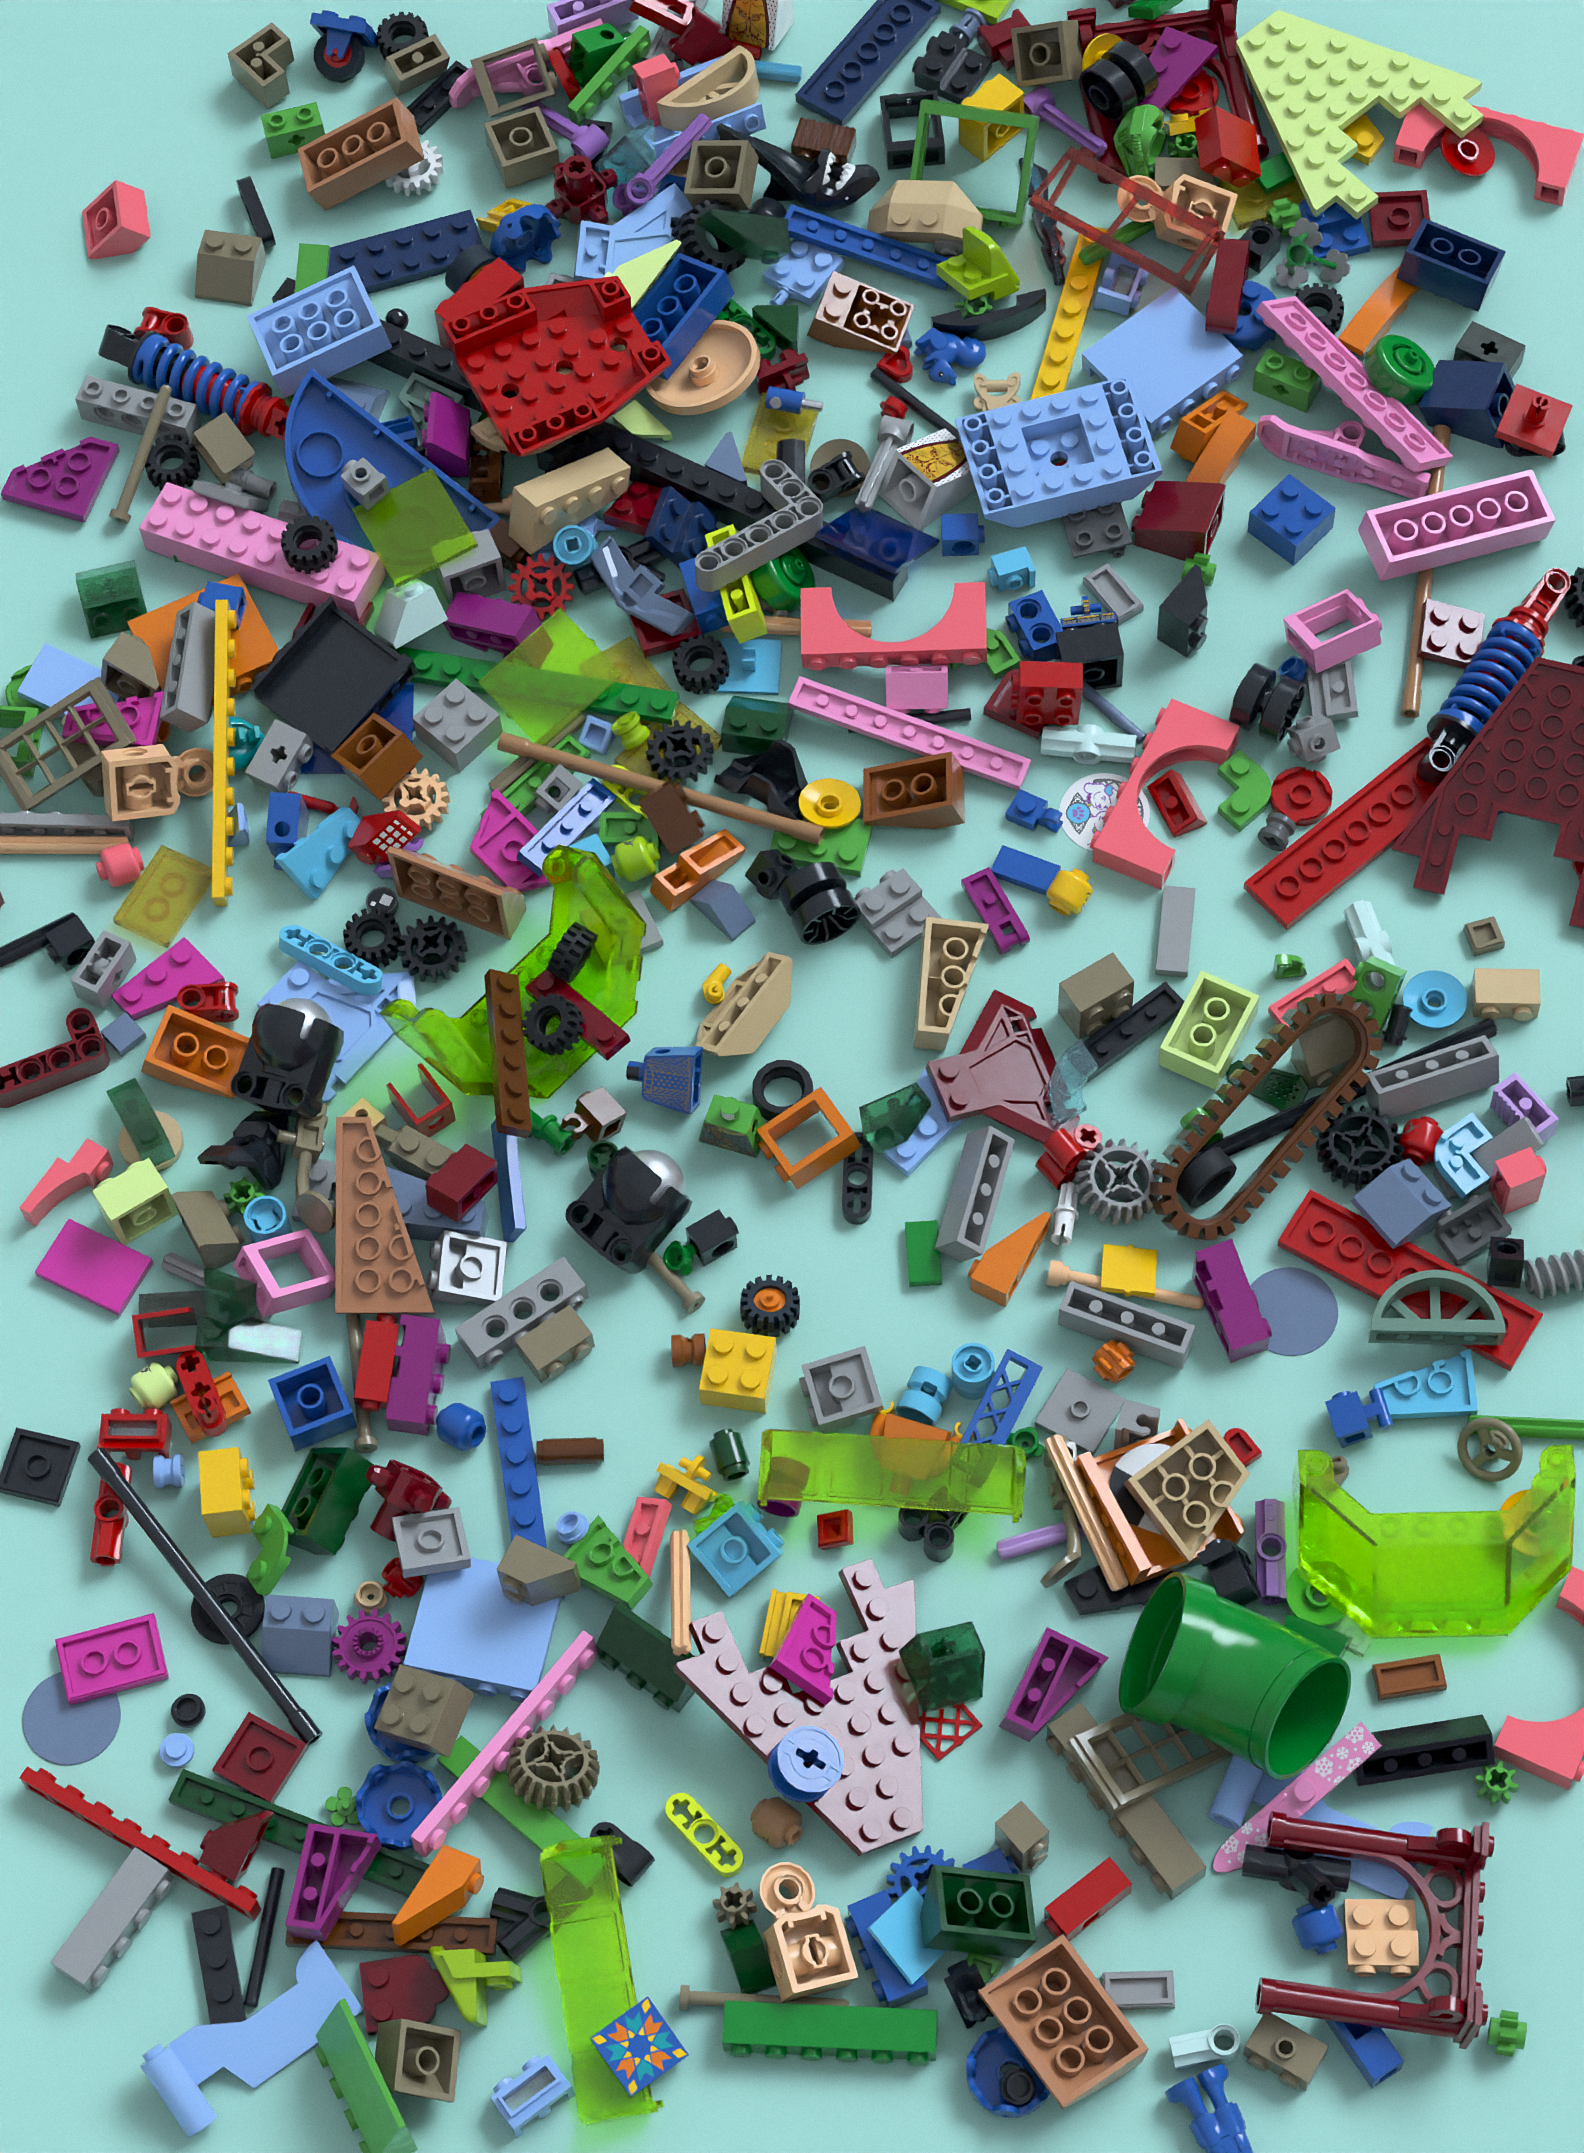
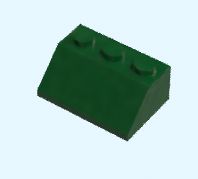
(326, 1498)
(644, 1658)
(978, 1912)

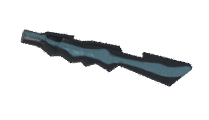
(1047, 230)

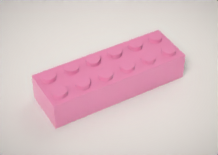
(1456, 525)

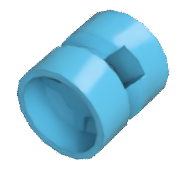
(574, 546)
(266, 1219)
(972, 1370)
(926, 1393)

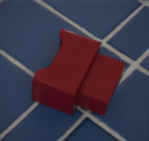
(700, 39)
(997, 39)

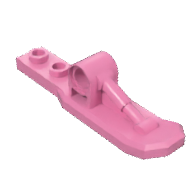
(513, 73)
(1339, 455)

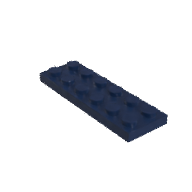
(866, 57)
(406, 252)

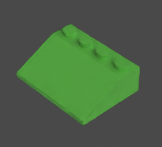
(361, 2084)

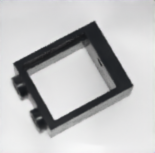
(900, 153)

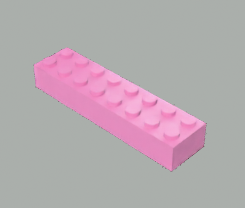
(249, 543)

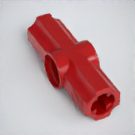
(109, 1532)

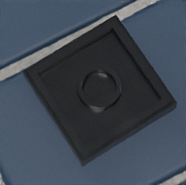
(38, 1466)

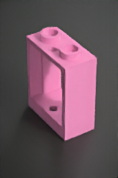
(1343, 606)
(269, 1296)

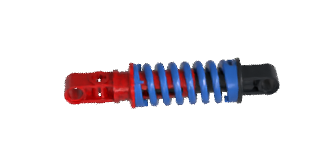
(196, 380)
(1492, 674)

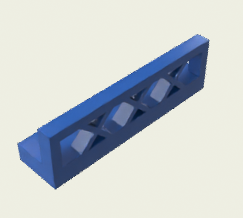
(1016, 1400)

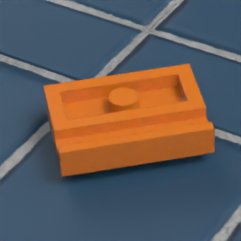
(231, 1398)

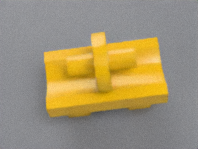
(672, 1478)

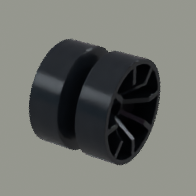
(1119, 80)
(1259, 699)
(819, 903)

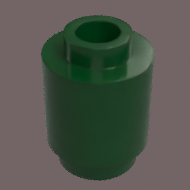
(729, 1454)

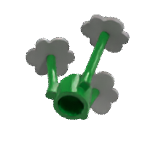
(1300, 255)

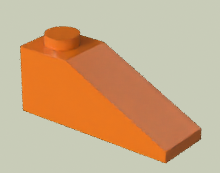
(1201, 424)
(1007, 1261)
(439, 1893)

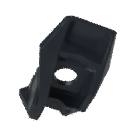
(770, 778)
(261, 1157)

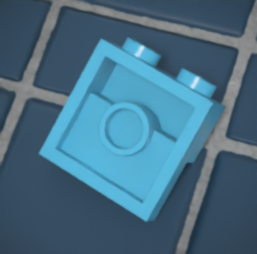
(737, 1547)

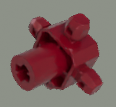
(580, 191)
(404, 1493)

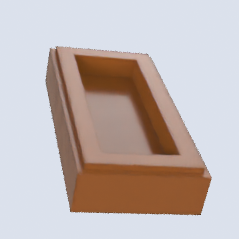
(1409, 1677)

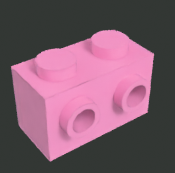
(917, 688)

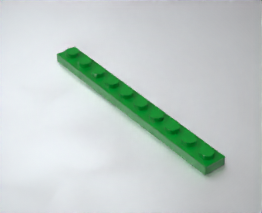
(617, 700)

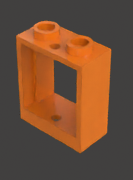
(820, 1159)

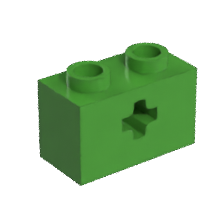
(292, 129)
(1286, 380)

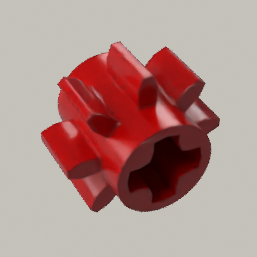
(396, 1584)

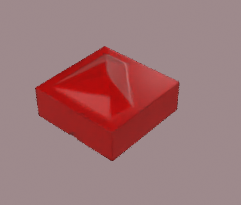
(835, 1529)

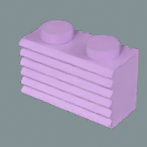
(1516, 1100)

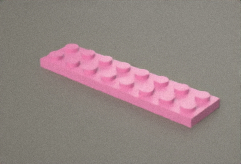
(1349, 379)

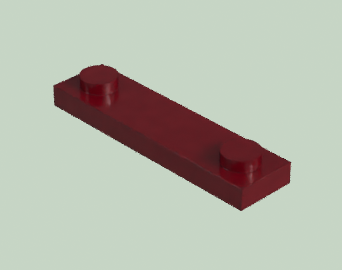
(599, 1030)

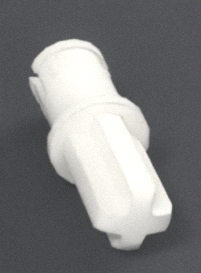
(1065, 1214)

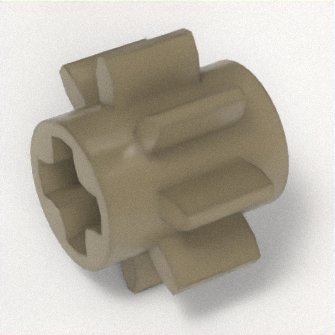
(730, 1913)

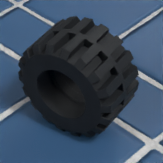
(695, 243)

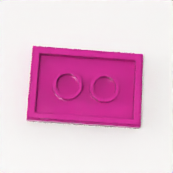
(94, 1267)
(111, 1659)

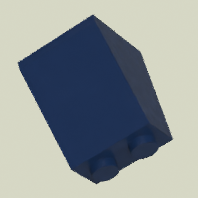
(1468, 399)

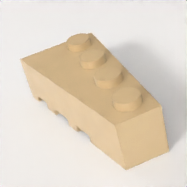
(565, 497)
(945, 969)

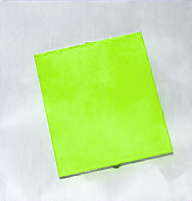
(415, 528)
(550, 678)

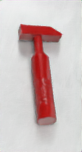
(325, 806)

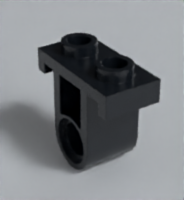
(1231, 1572)

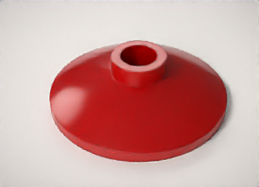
(1468, 155)

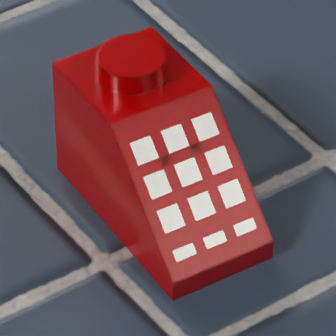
(379, 832)

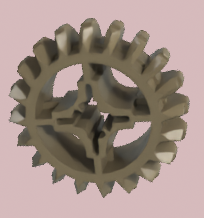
(556, 1759)

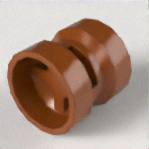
(688, 1350)

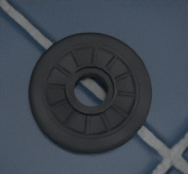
(235, 1589)

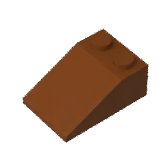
(915, 793)

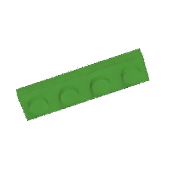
(611, 73)

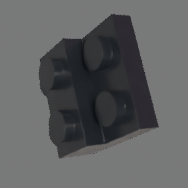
(950, 68)

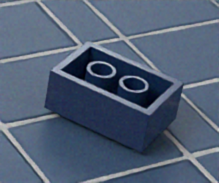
(1450, 264)

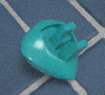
(247, 742)

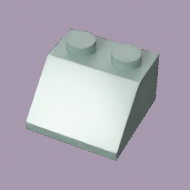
(408, 613)

